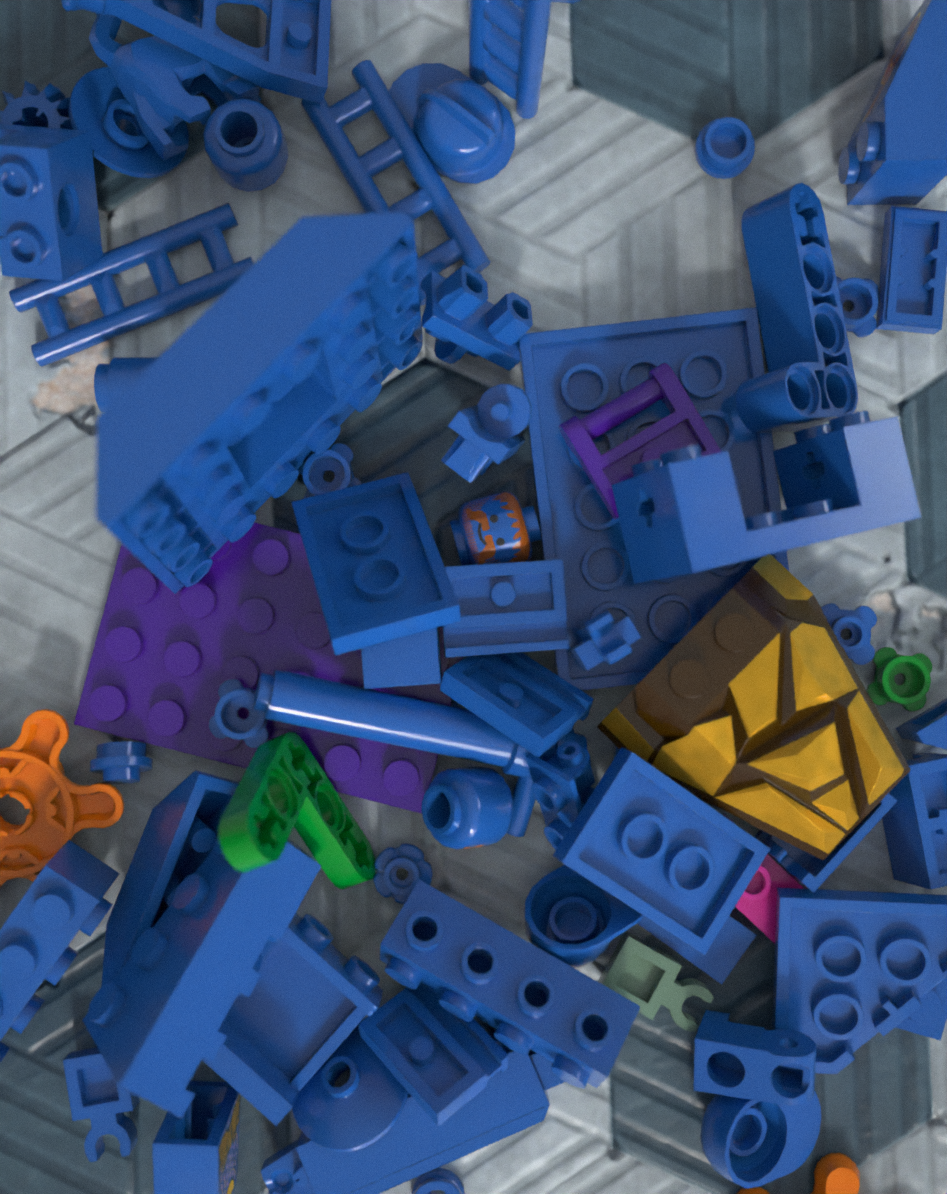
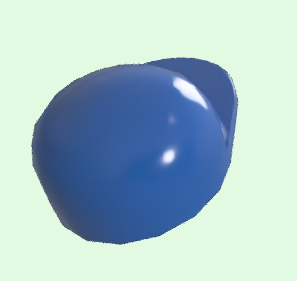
(574, 917)
(758, 1139)

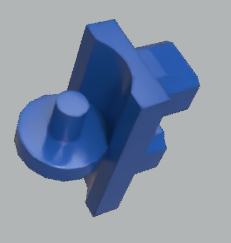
(470, 324)
(488, 431)

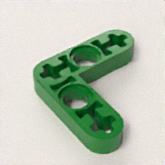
(286, 791)

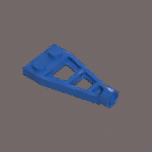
(289, 62)

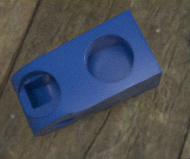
(753, 1061)

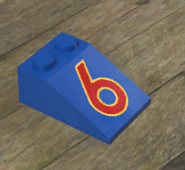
(902, 133)

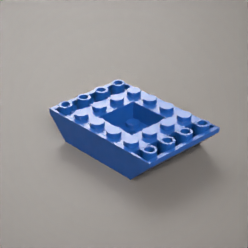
(257, 389)

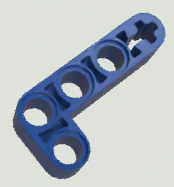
(798, 317)

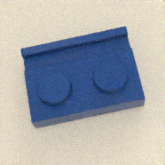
(507, 608)
(517, 698)
(432, 1051)

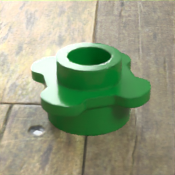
(916, 683)

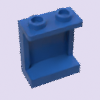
(293, 1016)

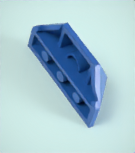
(170, 849)

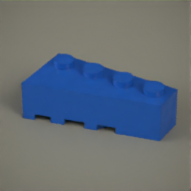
(189, 970)

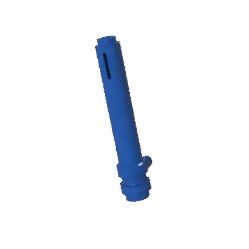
(402, 723)

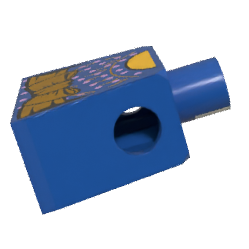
(181, 1155)

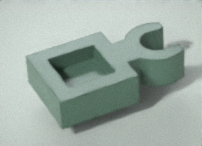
(649, 980)

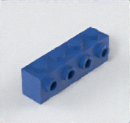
(41, 927)
(509, 985)

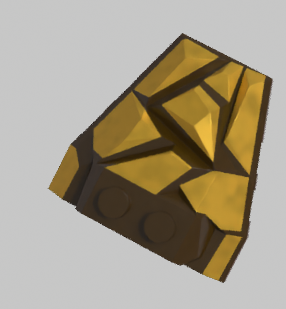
(765, 716)

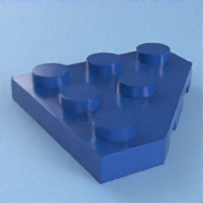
(854, 965)

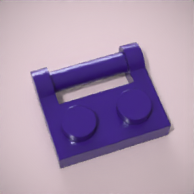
(678, 430)

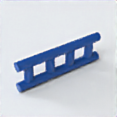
(509, 48)
(400, 146)
(117, 318)

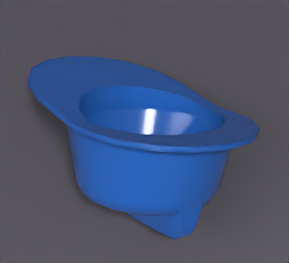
(456, 122)

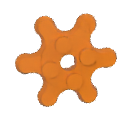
(55, 804)

